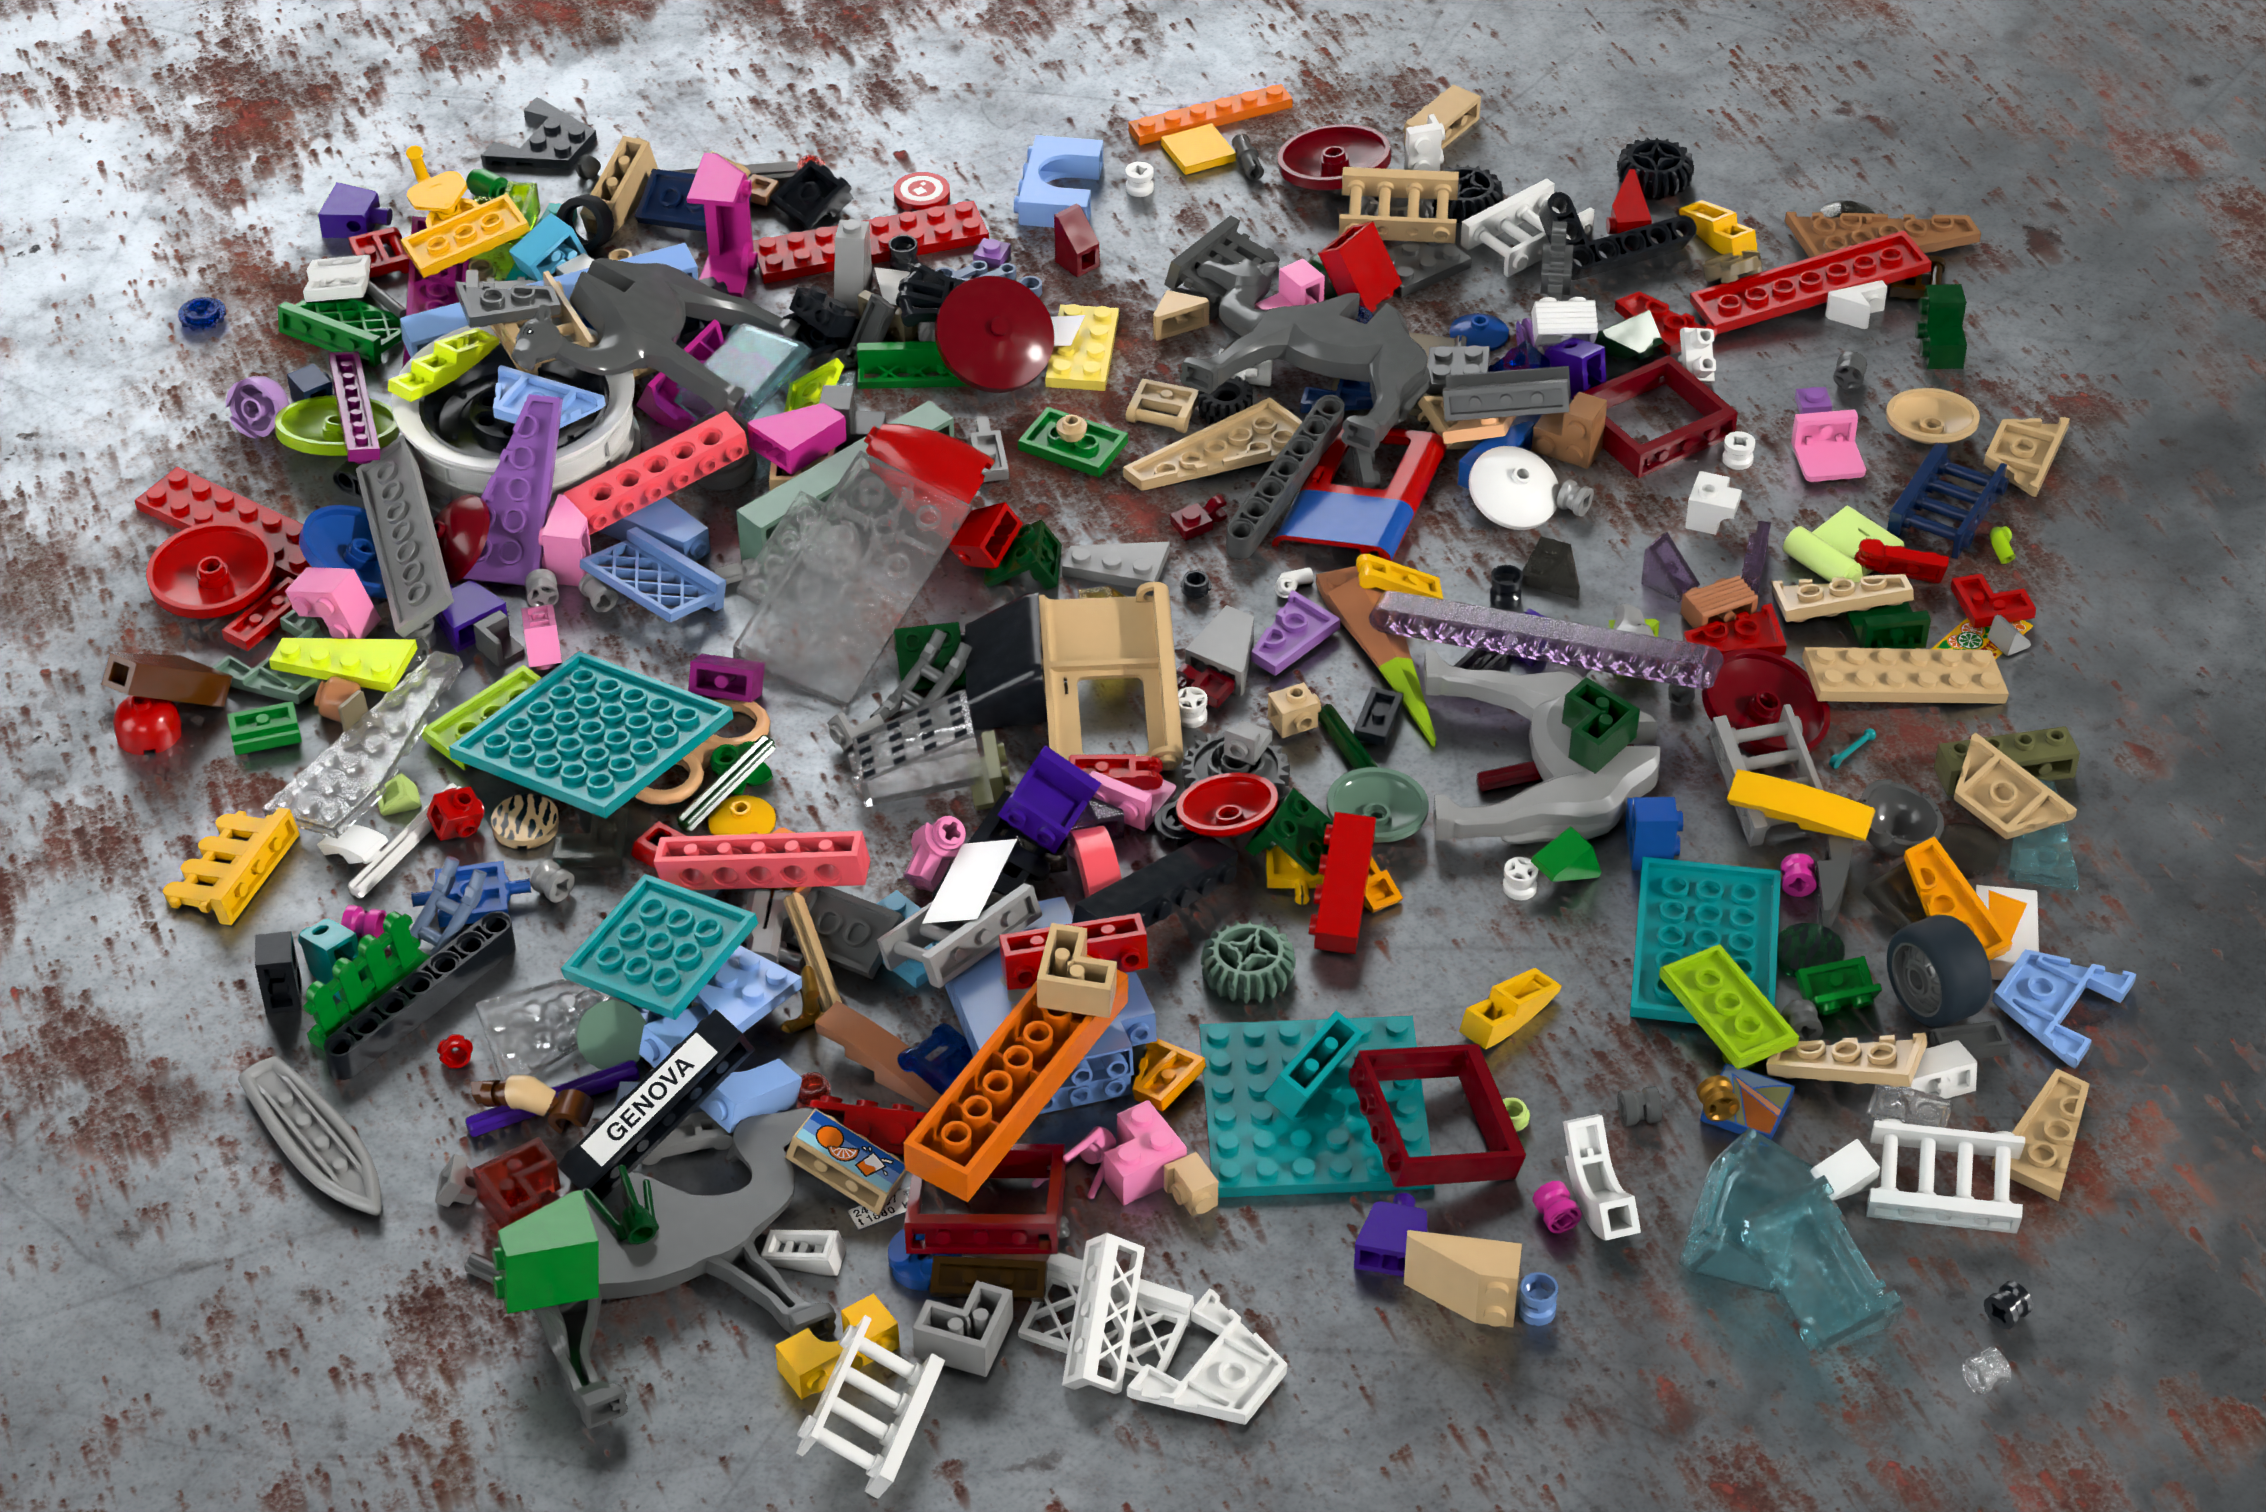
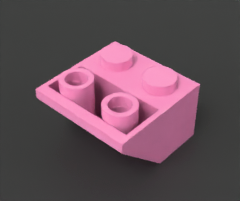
(565, 541)

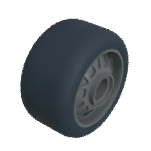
(1939, 970)

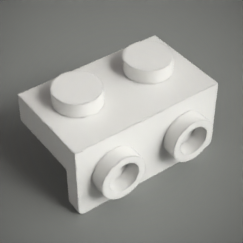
(1424, 146)

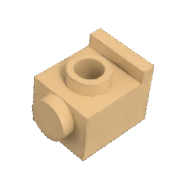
(1191, 1184)

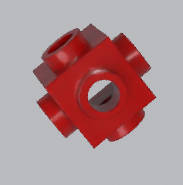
(455, 813)

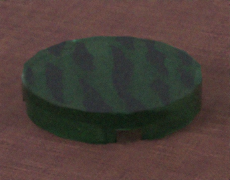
(1807, 946)

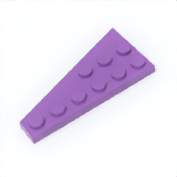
(520, 495)

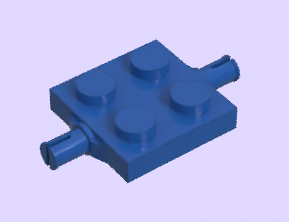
(495, 894)

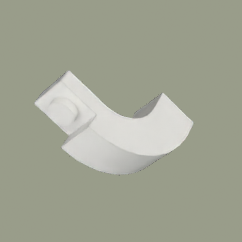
(1602, 1200)

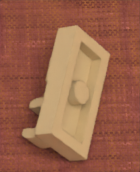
(1433, 411)

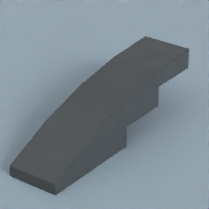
(1832, 878)

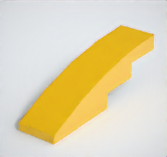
(1801, 804)

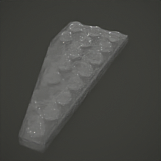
(356, 766)

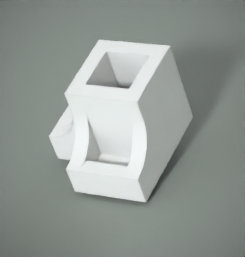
(1711, 502)

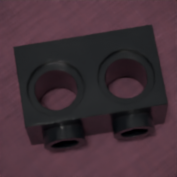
(278, 972)

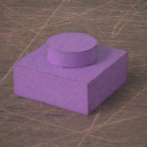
(992, 252)
(1813, 400)

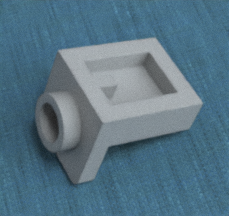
(1246, 742)

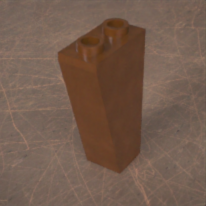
(166, 678)

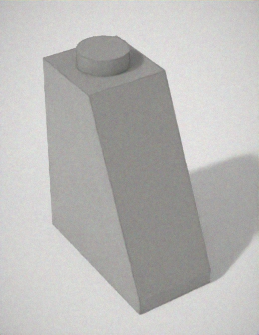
(852, 262)
(1225, 646)

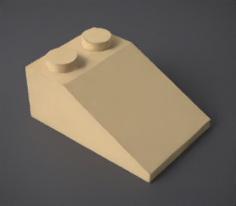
(1465, 1274)

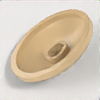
(1932, 416)

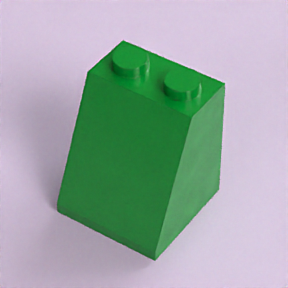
(548, 1257)

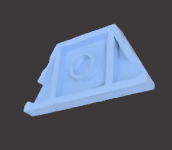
(516, 385)

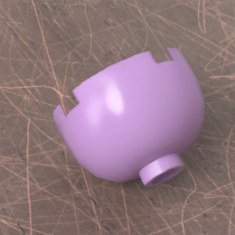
(255, 405)

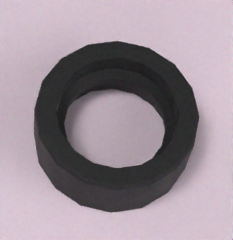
(600, 210)

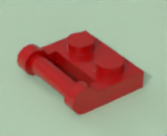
(372, 245)

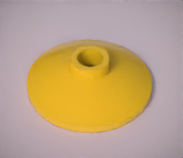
(742, 816)

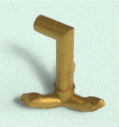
(810, 1009)

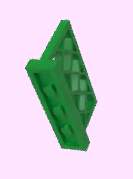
(334, 334)

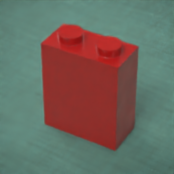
(1361, 265)

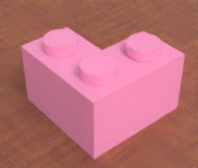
(1298, 286)
(335, 597)
(1143, 1150)

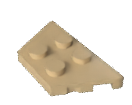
(2026, 449)
(2007, 794)

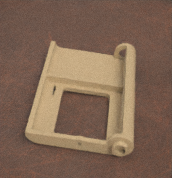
(1112, 642)

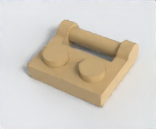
(1163, 398)

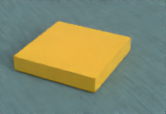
(1198, 149)

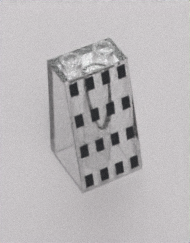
(917, 753)

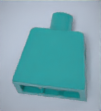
(326, 944)

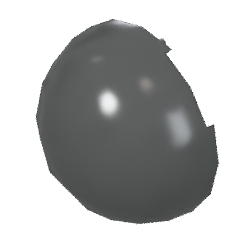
(1901, 816)

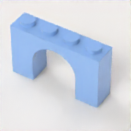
(1050, 160)
(742, 1094)

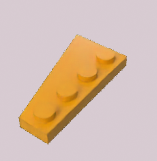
(1947, 892)

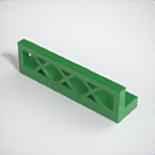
(903, 357)

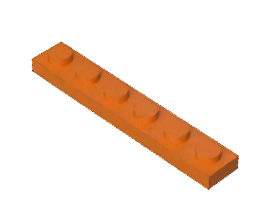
(1217, 112)

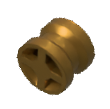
(1718, 1098)

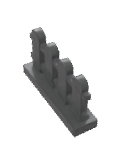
(1219, 245)

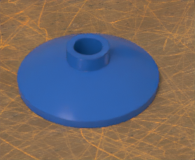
(1481, 330)

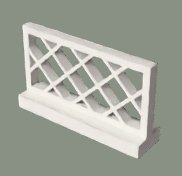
(1152, 1299)

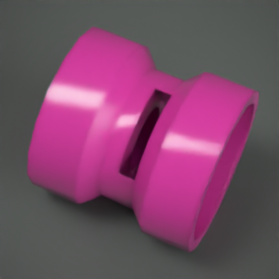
(363, 921)
(1555, 1204)

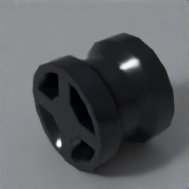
(2008, 1305)

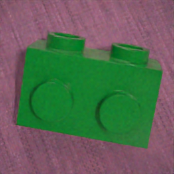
(1838, 985)

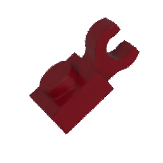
(1196, 520)
(1213, 683)

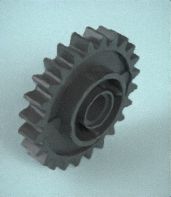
(1557, 264)
(1209, 760)

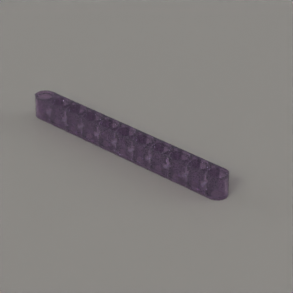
(1547, 639)

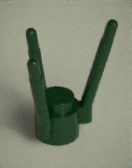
(637, 1223)

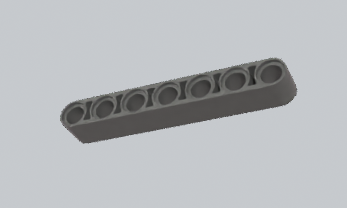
(1284, 477)

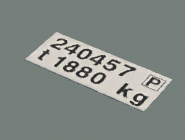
(864, 1217)

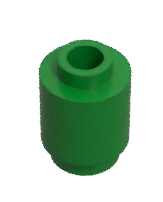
(486, 183)

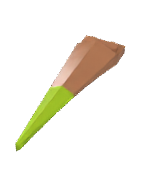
(1388, 651)

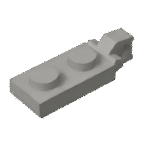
(991, 444)

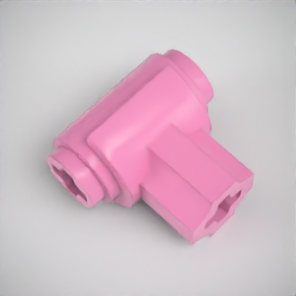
(933, 851)

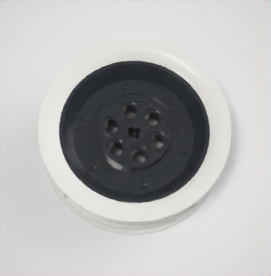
(462, 441)

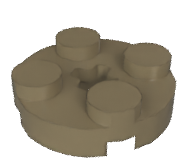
(1729, 267)

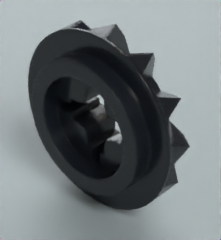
(1165, 824)

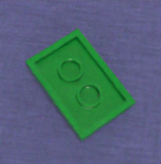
(1089, 455)

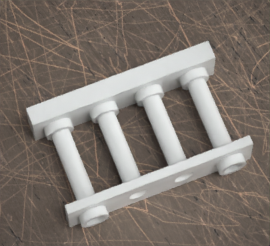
(1505, 218)
(1935, 1209)
(908, 1407)

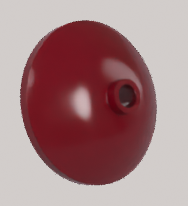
(462, 534)

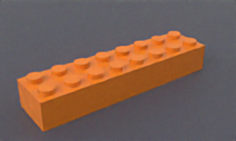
(1002, 1092)

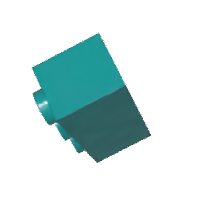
(1313, 1064)

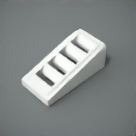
(825, 1260)

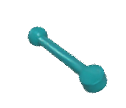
(1868, 735)

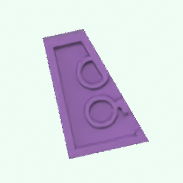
(1293, 634)

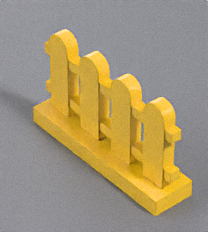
(250, 864)

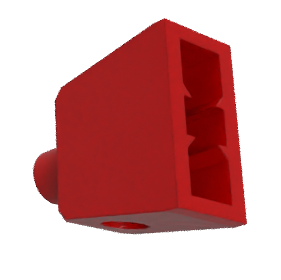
(986, 536)

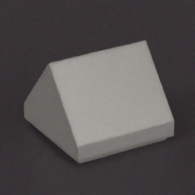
(2006, 636)

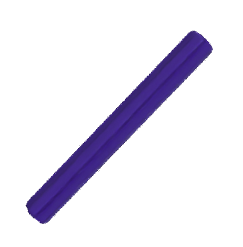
(589, 1084)

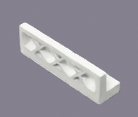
(1091, 1311)

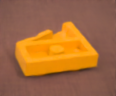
(1165, 1073)

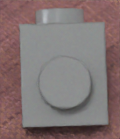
(842, 732)

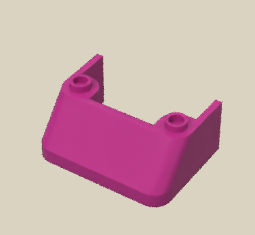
(728, 221)

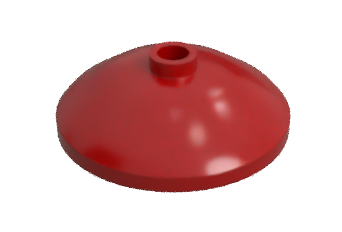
(1227, 804)

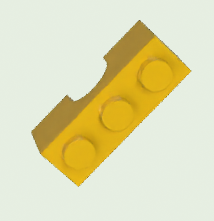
(810, 1361)

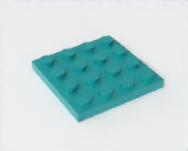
(659, 946)

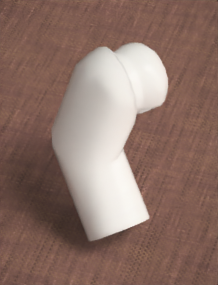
(1291, 580)

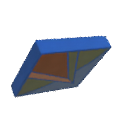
(1760, 1099)

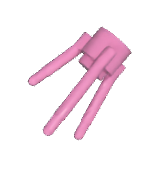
(1091, 1151)

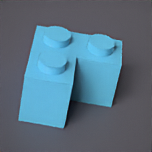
(546, 247)

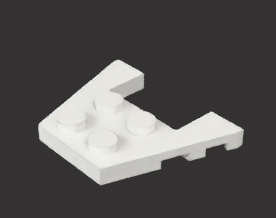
(1228, 1378)

